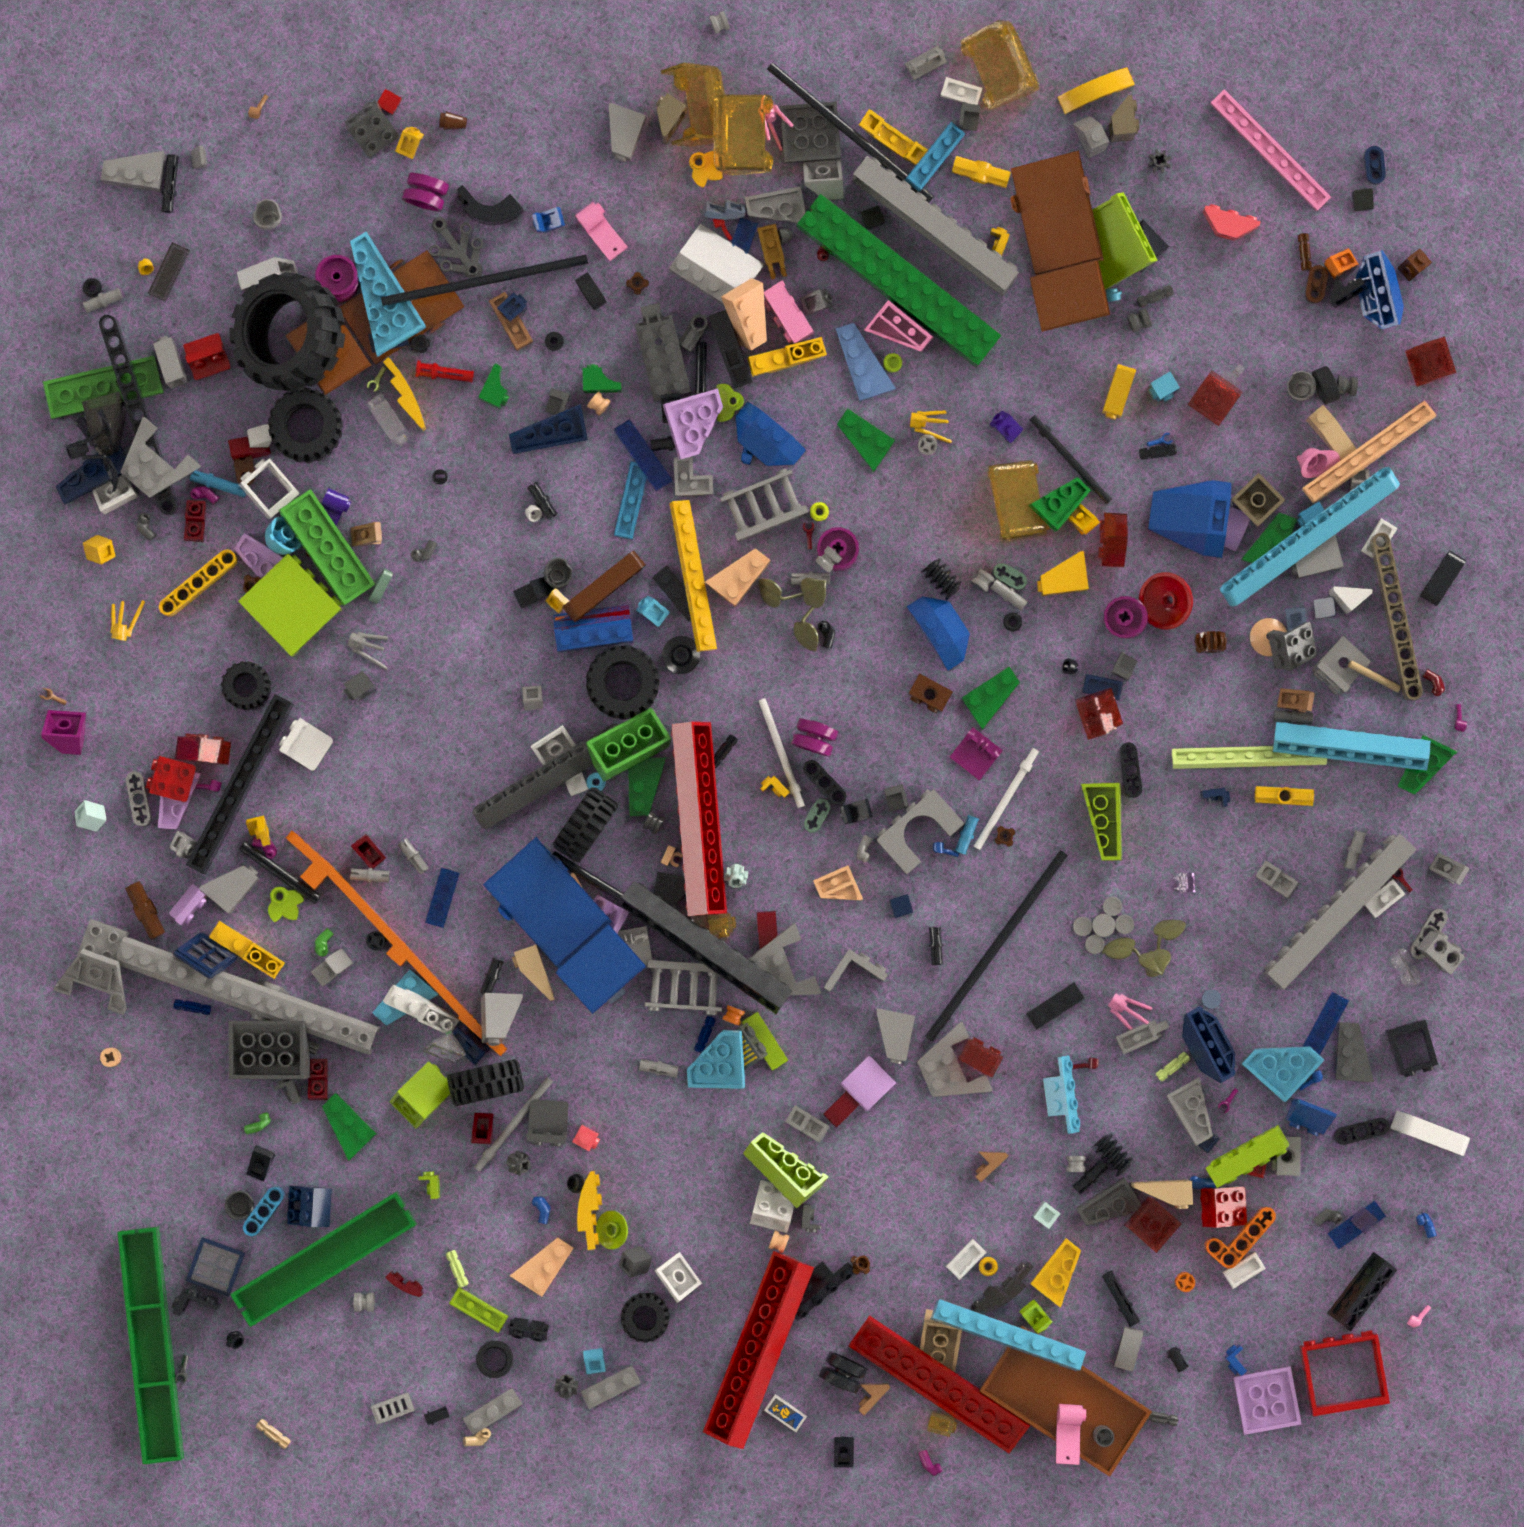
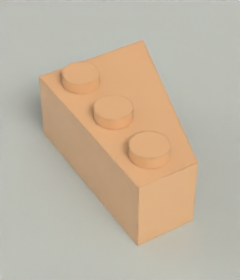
(747, 313)
(739, 577)

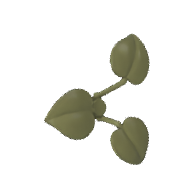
(814, 595)
(1154, 961)

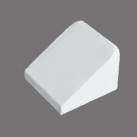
(259, 436)

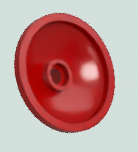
(1156, 595)

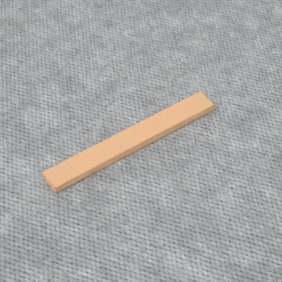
(1369, 452)

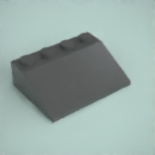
(268, 1050)

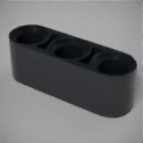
(1443, 578)
(821, 773)

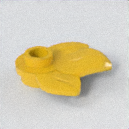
(706, 170)

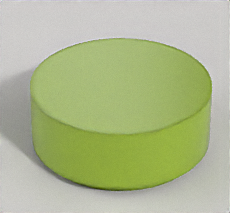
(892, 362)

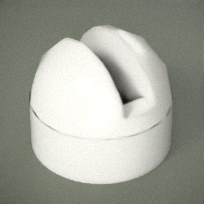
(538, 513)

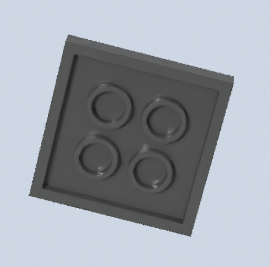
(811, 135)

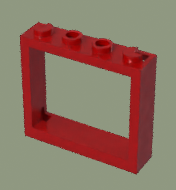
(1381, 1399)

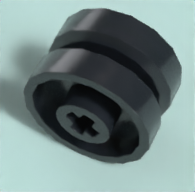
(841, 1375)

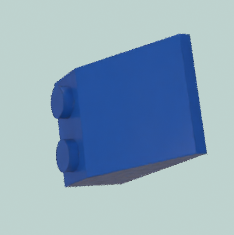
(1309, 1116)

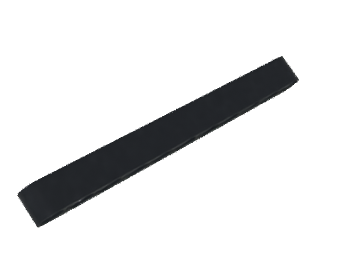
(139, 404)

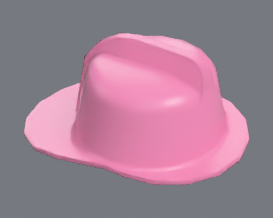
(1316, 462)

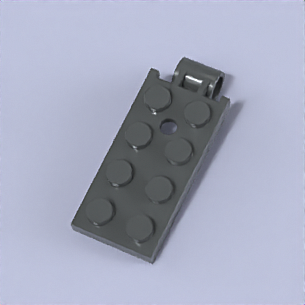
(662, 361)

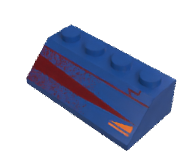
(595, 629)

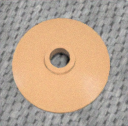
(1258, 635)

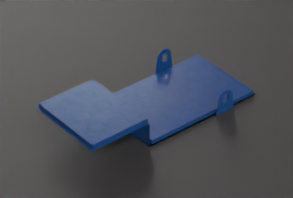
(564, 924)

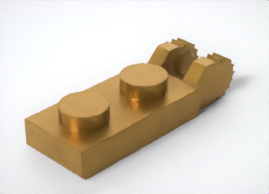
(772, 249)

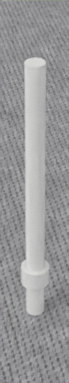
(1025, 767)
(794, 787)

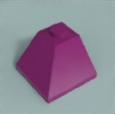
(65, 731)

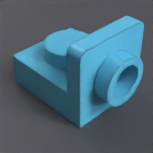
(652, 610)

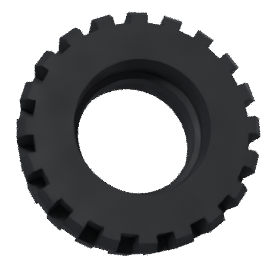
(305, 451)
(596, 681)
(585, 824)
(485, 1082)

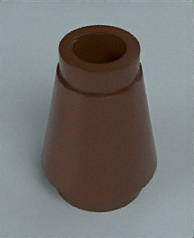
(452, 121)

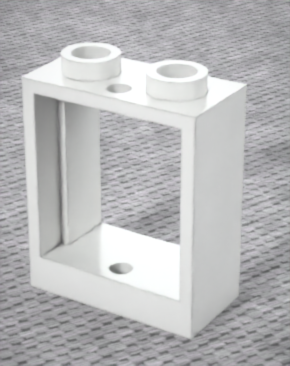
(246, 478)

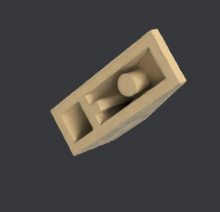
(1331, 432)
(532, 967)

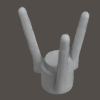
(358, 642)

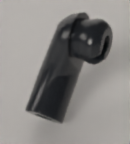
(828, 632)

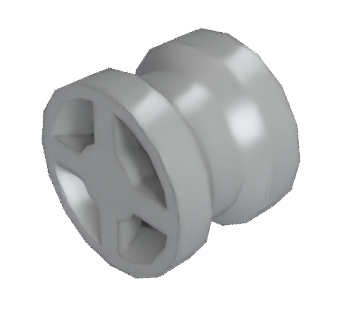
(719, 22)
(929, 447)
(983, 580)
(1075, 1164)

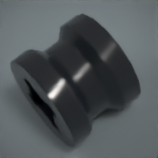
(373, 942)

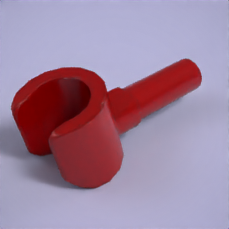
(721, 223)

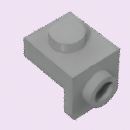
(183, 845)

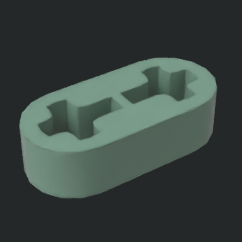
(1012, 572)
(380, 586)
(812, 814)

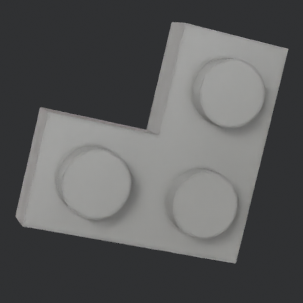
(686, 483)

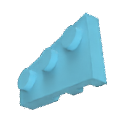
(411, 982)

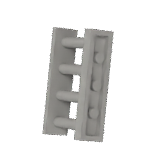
(779, 516)
(675, 968)

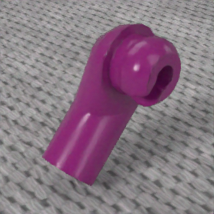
(204, 492)
(927, 1464)

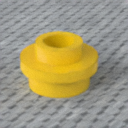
(992, 1271)

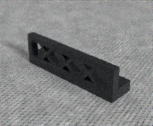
(1360, 1289)

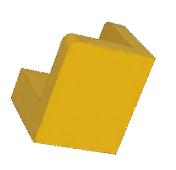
(99, 549)

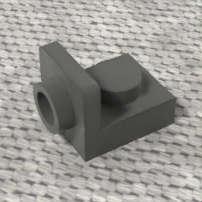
(816, 301)
(292, 1092)
(807, 1215)

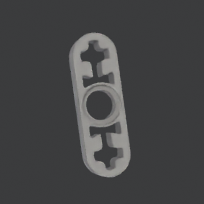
(141, 783)
(1431, 918)

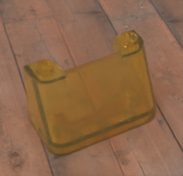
(1000, 63)
(741, 134)
(1013, 489)

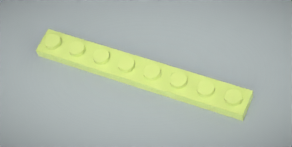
(1238, 757)

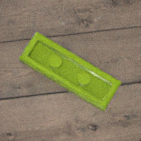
(775, 1054)
(478, 1309)

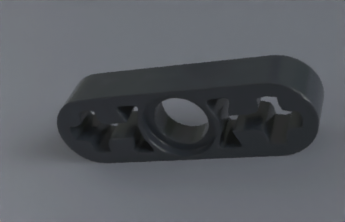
(1134, 754)
(1374, 1122)

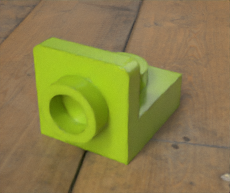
(433, 1187)

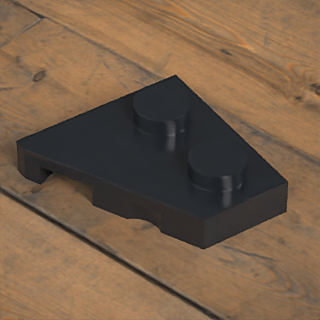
(669, 887)

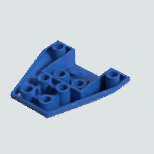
(1193, 516)

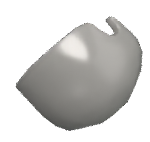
(267, 214)
(1301, 386)

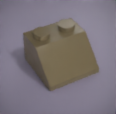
(670, 115)
(1258, 499)

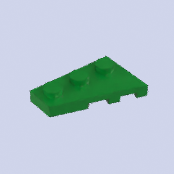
(866, 438)
(1276, 532)
(643, 785)
(348, 1126)

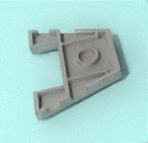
(148, 469)
(774, 960)
(96, 972)
(943, 1071)

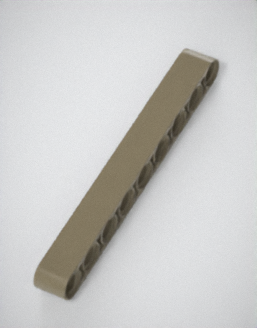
(1399, 607)

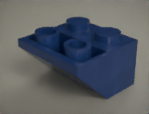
(309, 1206)

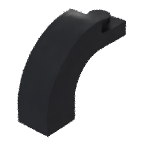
(490, 215)

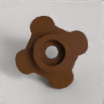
(637, 278)
(248, 580)
(1004, 831)
(865, 1264)

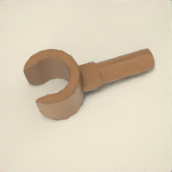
(256, 112)
(50, 695)

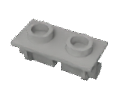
(926, 62)

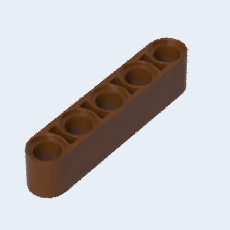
(604, 586)

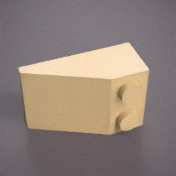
(1172, 1191)
(940, 1341)

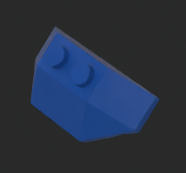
(1382, 300)
(766, 438)
(942, 629)

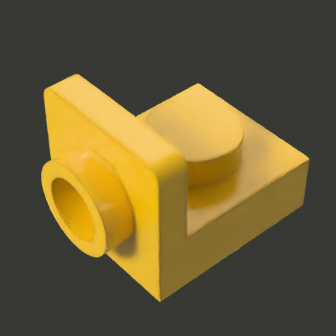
(409, 142)
(999, 245)
(778, 788)
(259, 827)

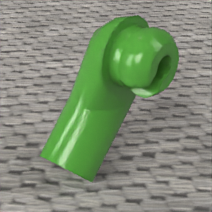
(321, 942)
(258, 1126)

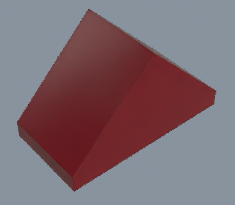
(368, 851)
(482, 1128)

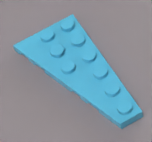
(388, 323)

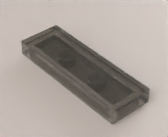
(168, 272)

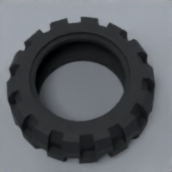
(253, 324)

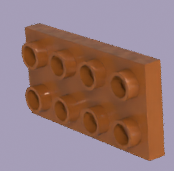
(1036, 1387)

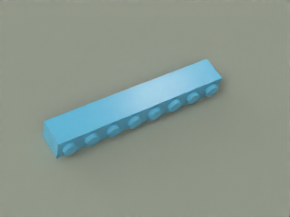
(1351, 746)
(1008, 1335)

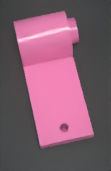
(600, 231)
(1068, 1433)

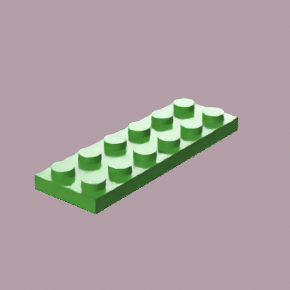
(68, 392)
(326, 547)

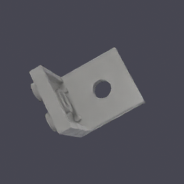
(1332, 674)
(862, 960)

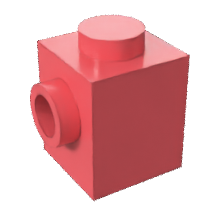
(586, 1138)

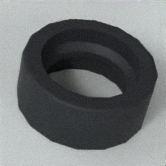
(590, 291)
(1326, 385)
(480, 1355)

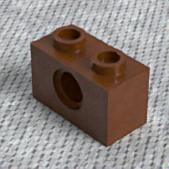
(922, 684)

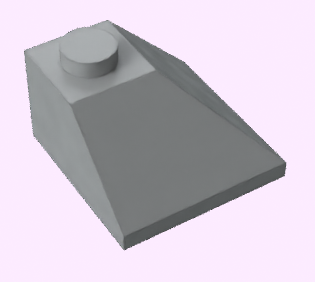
(824, 178)

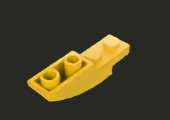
(787, 357)
(246, 949)
(589, 1201)

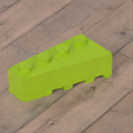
(1105, 814)
(1247, 1155)
(784, 1169)

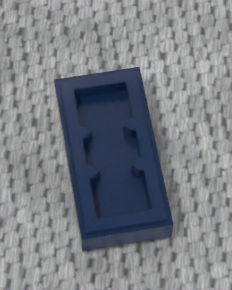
(1095, 684)

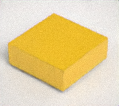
(556, 600)

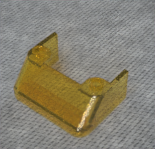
(701, 87)

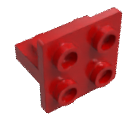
(206, 356)

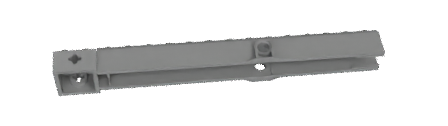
(260, 999)

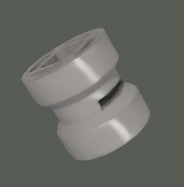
(828, 559)
(364, 1302)

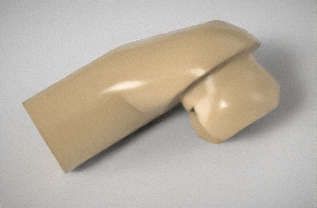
(478, 1439)

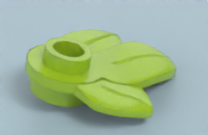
(726, 394)
(285, 906)

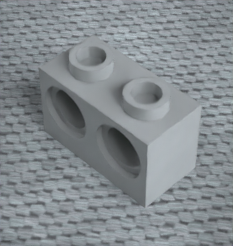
(1439, 955)

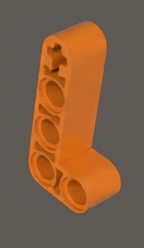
(1243, 1234)

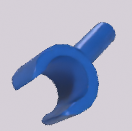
(1159, 441)
(746, 458)
(938, 847)
(1316, 1077)

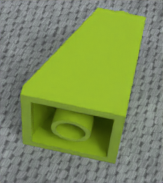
(421, 1095)

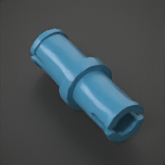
(966, 834)

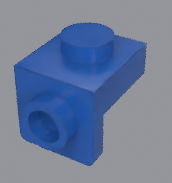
(548, 220)
(1235, 1366)

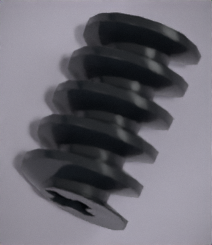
(942, 578)
(1113, 1154)

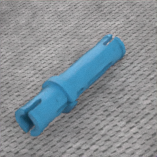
(217, 483)

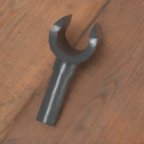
(183, 1369)

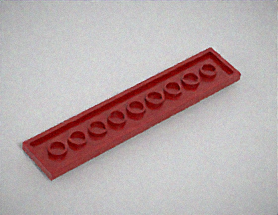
(938, 1384)

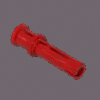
(434, 368)

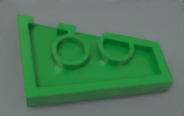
(1060, 503)
(989, 697)
(1415, 779)

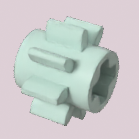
(736, 875)

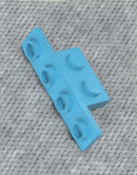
(1061, 1095)

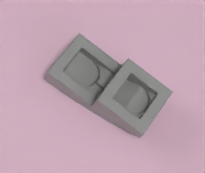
(1277, 879)
(807, 1123)
(1128, 1348)

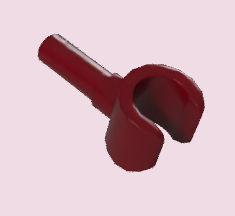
(809, 535)
(1402, 880)
(1093, 1063)

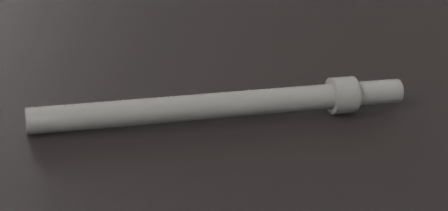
(489, 1153)

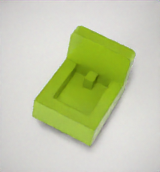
(1036, 1316)

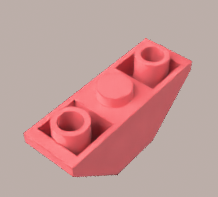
(1228, 223)

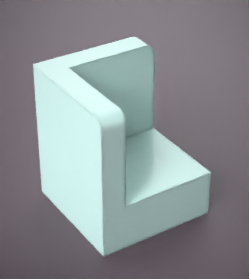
(90, 815)
(1046, 1214)

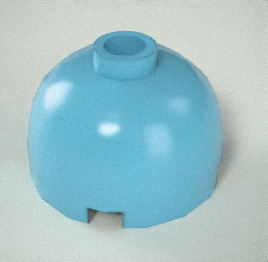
(280, 537)

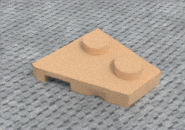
(838, 885)

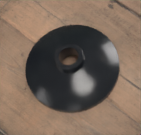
(675, 646)

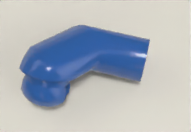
(1201, 1183)
(544, 1208)
(1425, 1220)

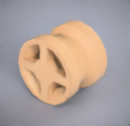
(598, 403)
(113, 1058)
(778, 1241)

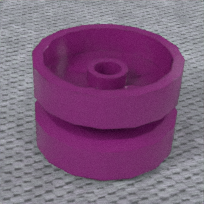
(425, 192)
(338, 267)
(840, 538)
(1114, 617)
(814, 737)

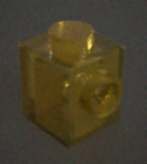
(721, 925)
(941, 1424)

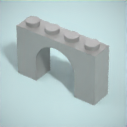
(930, 806)

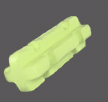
(1173, 1066)
(456, 1268)

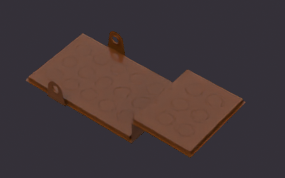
(1059, 237)
(433, 310)

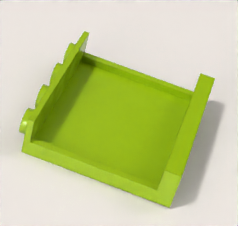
(1121, 241)
(290, 604)

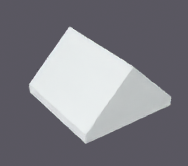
(108, 500)
(1349, 598)
(553, 745)
(678, 1277)

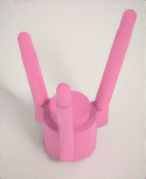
(769, 118)
(1118, 1004)

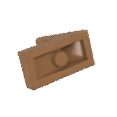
(366, 534)
(1295, 700)
(994, 1160)
(876, 1391)

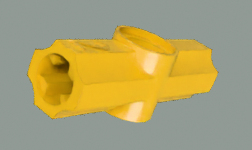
(981, 172)
(1297, 796)

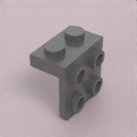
(371, 128)
(1292, 647)
(548, 1122)

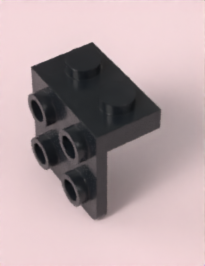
(180, 1303)

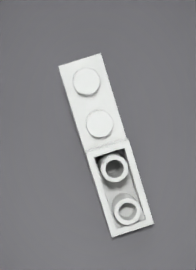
(421, 1008)

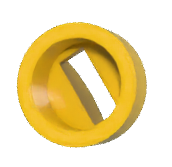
(141, 267)

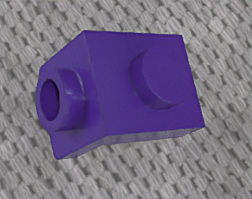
(1006, 426)

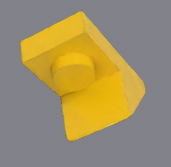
(1083, 520)

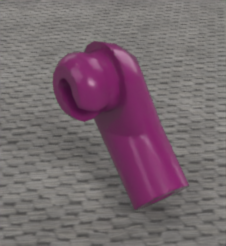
(269, 850)

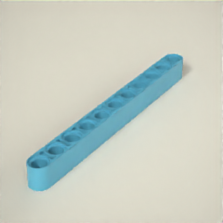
(1309, 536)

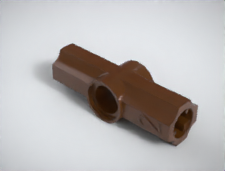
(145, 910)

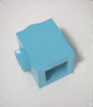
(1163, 387)

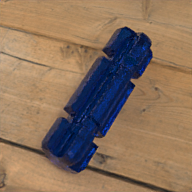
(192, 1007)
(704, 1034)

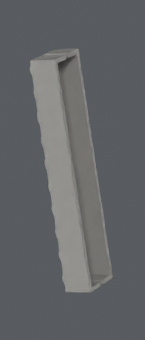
(935, 226)
(1339, 911)

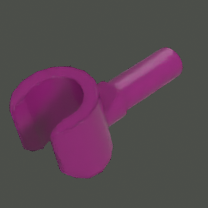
(1460, 725)
(214, 786)
(1228, 1100)

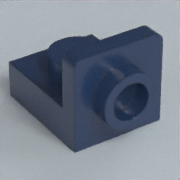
(513, 306)
(1212, 795)

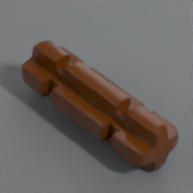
(1304, 250)

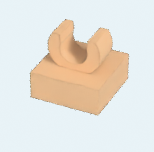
(669, 856)

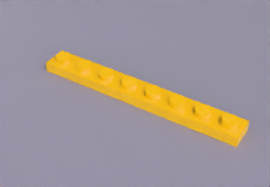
(693, 575)

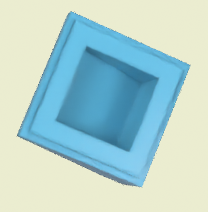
(594, 1361)

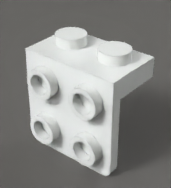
(305, 744)

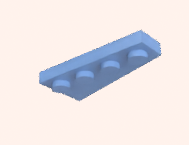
(863, 366)

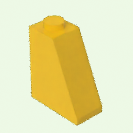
(1118, 391)
(1065, 578)

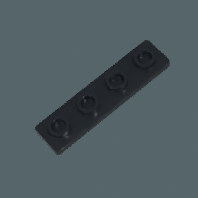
(821, 1285)

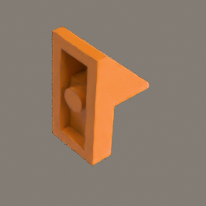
(1340, 263)

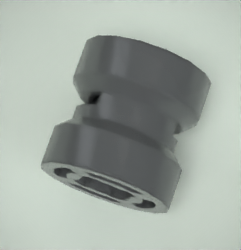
(1139, 320)
(1345, 385)
(1103, 1435)

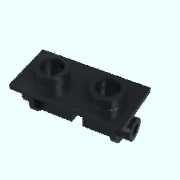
(536, 1332)

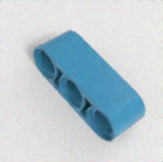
(255, 1215)

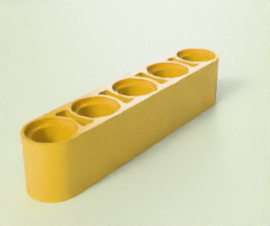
(188, 585)

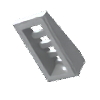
(377, 1415)

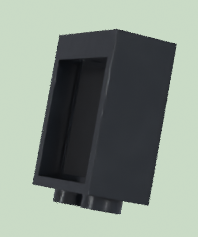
(1410, 1071)

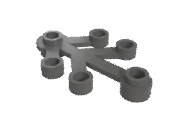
(458, 252)

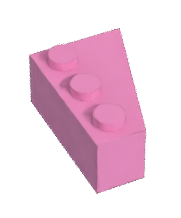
(787, 314)
(899, 327)

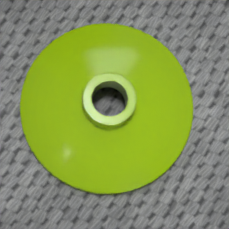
(606, 1229)

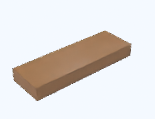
(515, 330)

